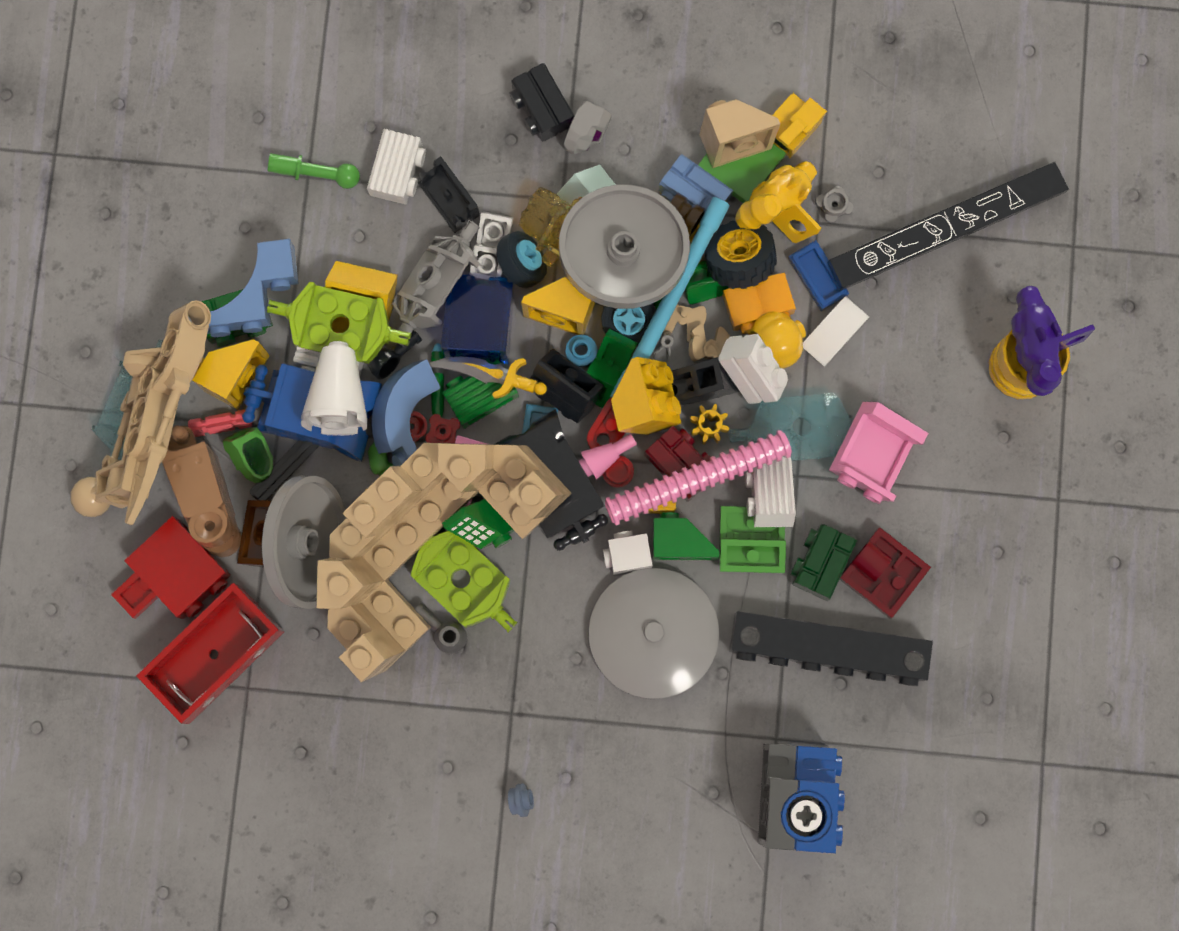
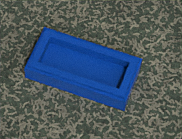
(816, 275)

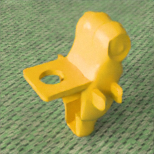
(780, 202)

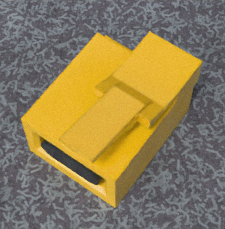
(797, 123)

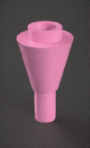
(600, 458)

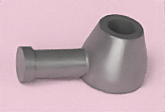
(441, 628)

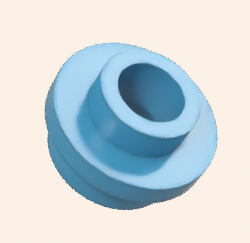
(581, 360)

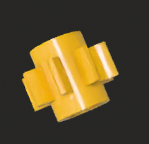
(712, 415)

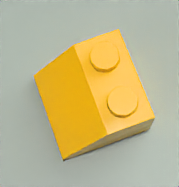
(361, 282)
(559, 307)
(230, 370)

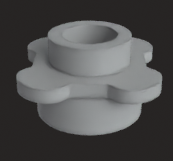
(836, 195)

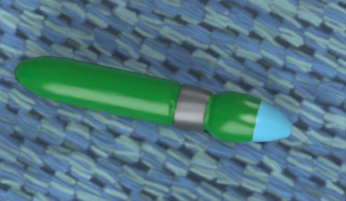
(437, 397)

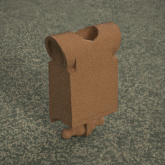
(201, 492)

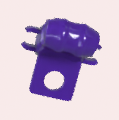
(1040, 341)

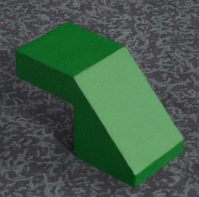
(611, 362)

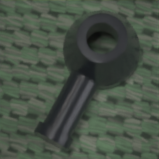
(388, 359)

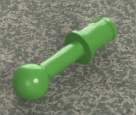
(346, 175)

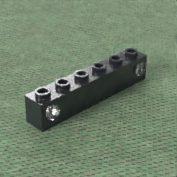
(832, 647)

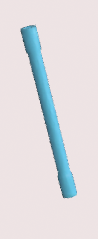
(708, 226)

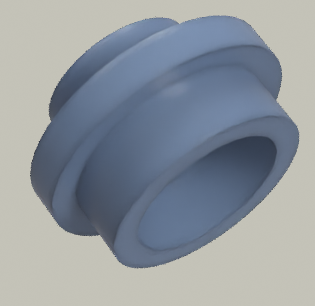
(520, 800)

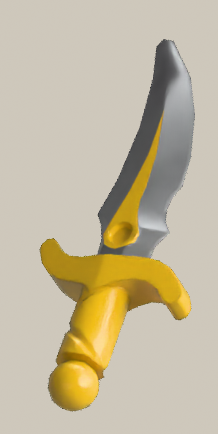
(489, 372)

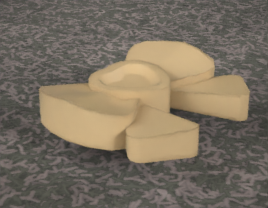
(687, 315)
(711, 349)

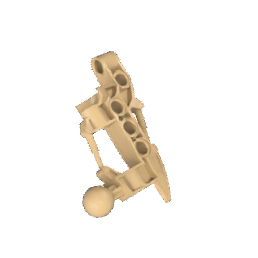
(148, 416)

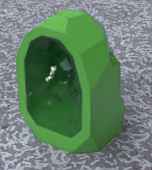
(250, 454)

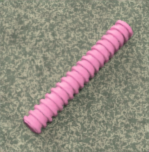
(698, 477)

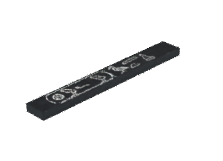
(947, 226)

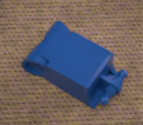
(285, 405)

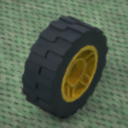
(740, 255)

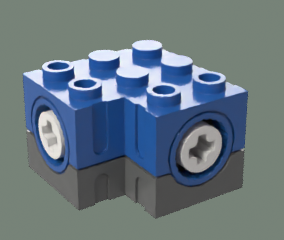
(800, 799)

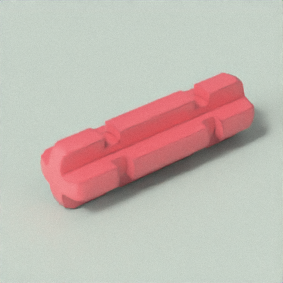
(218, 423)

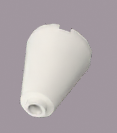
(335, 393)

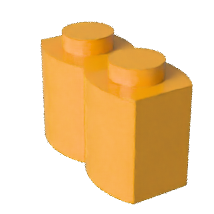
(748, 304)

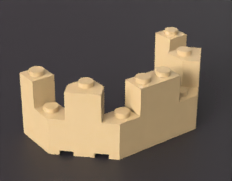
(398, 518)

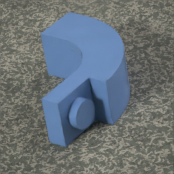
(394, 409)

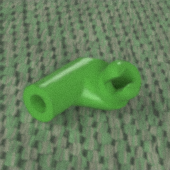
(378, 461)

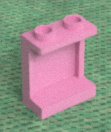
(875, 451)

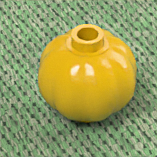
(781, 335)

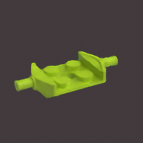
(319, 306)
(480, 598)

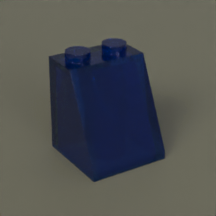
(478, 319)

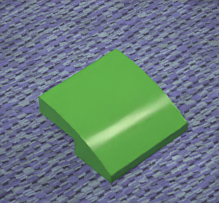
(747, 172)
(749, 547)

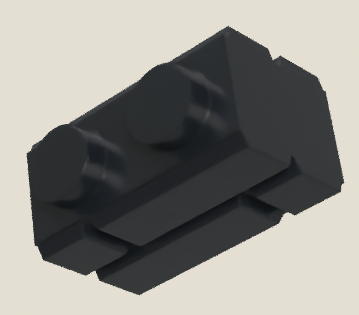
(542, 102)
(567, 385)

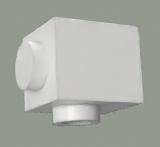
(627, 553)

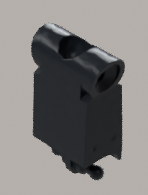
(550, 446)

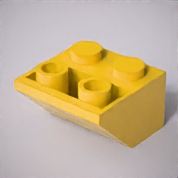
(646, 398)

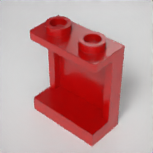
(178, 569)

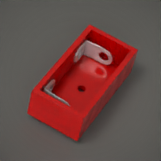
(184, 672)

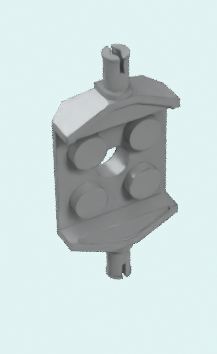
(445, 262)

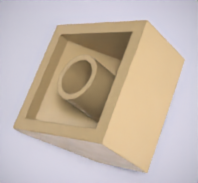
(736, 131)

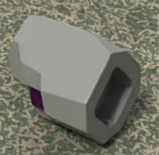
(587, 128)

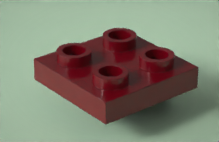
(885, 573)

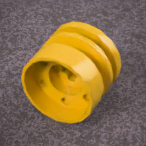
(1009, 374)

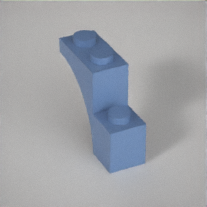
(248, 311)

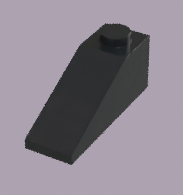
(702, 382)

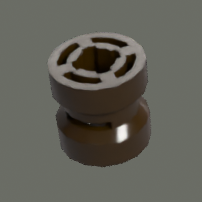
(691, 214)

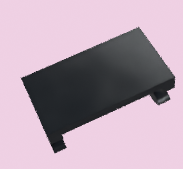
(448, 195)

